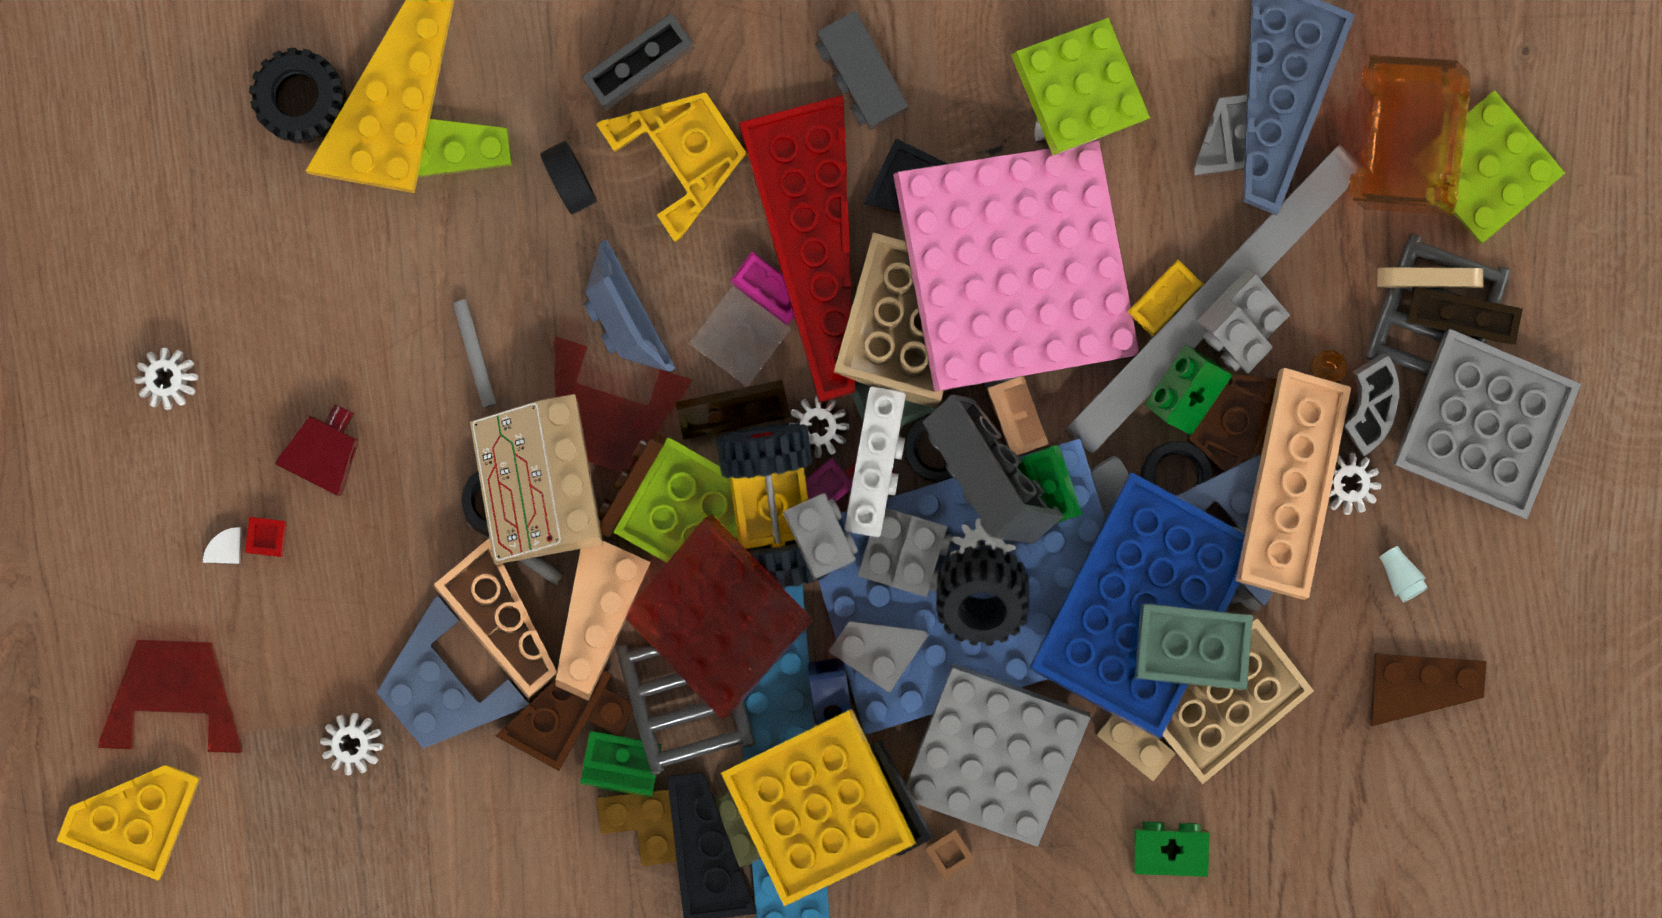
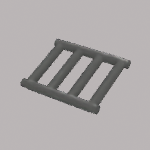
(1390, 315)
(647, 725)

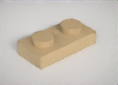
(1136, 746)

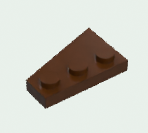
(1421, 684)
(552, 723)

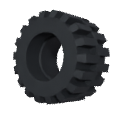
(275, 74)
(988, 573)

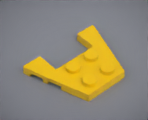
(693, 143)

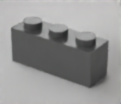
(638, 62)
(860, 71)

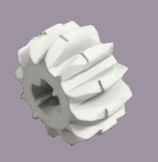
(154, 376)
(821, 415)
(1363, 481)
(349, 756)

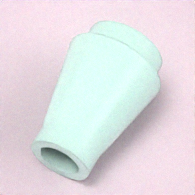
(1403, 575)

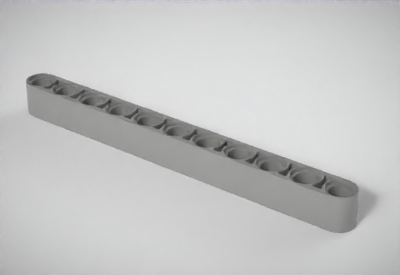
(1257, 254)

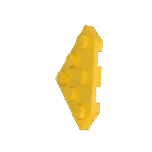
(133, 821)

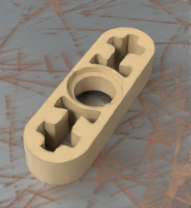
(1429, 277)

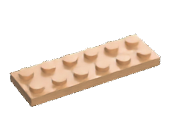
(1293, 484)

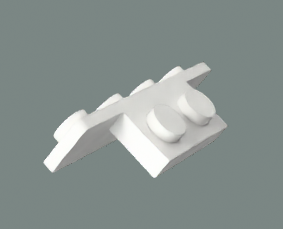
(875, 461)

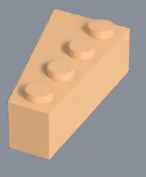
(600, 601)
(497, 617)

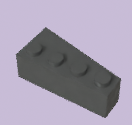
(989, 472)

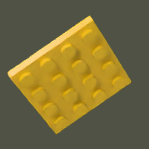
(818, 807)

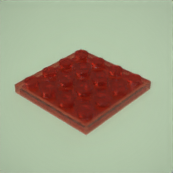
(717, 617)

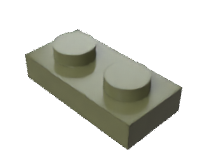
(737, 832)

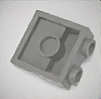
(1243, 322)
(906, 553)

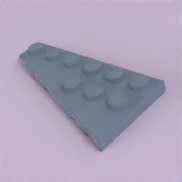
(1289, 70)

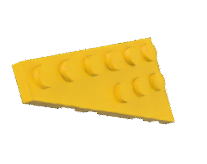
(388, 113)

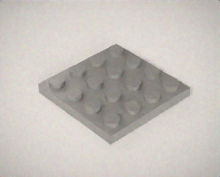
(1486, 424)
(996, 754)

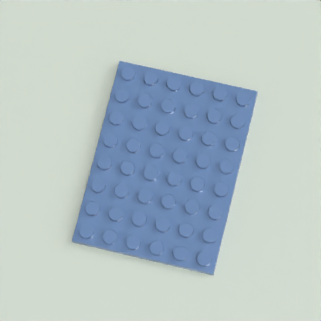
(1051, 571)

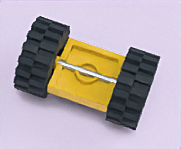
(765, 481)

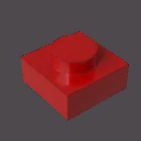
(265, 536)

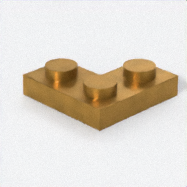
(648, 816)

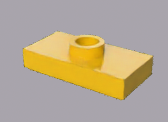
(1165, 298)

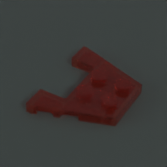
(610, 422)
(172, 679)

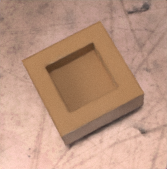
(949, 854)

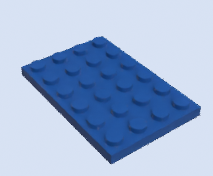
(1145, 553)

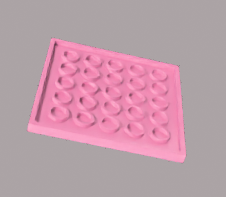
(1016, 265)

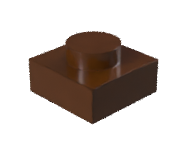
(611, 712)

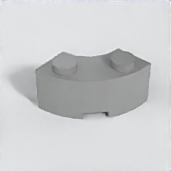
(1375, 403)

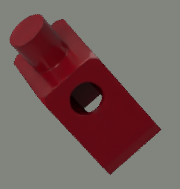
(322, 451)

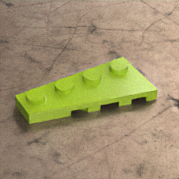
(463, 147)

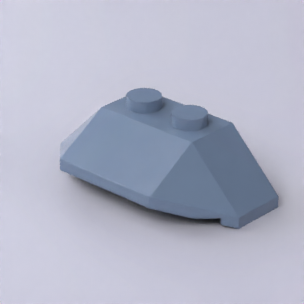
(622, 314)

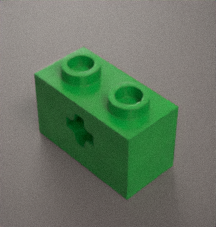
(1188, 389)
(1189, 861)

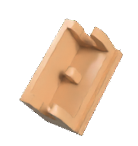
(1017, 416)

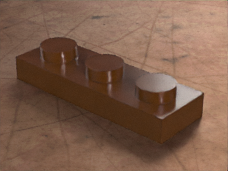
(629, 482)

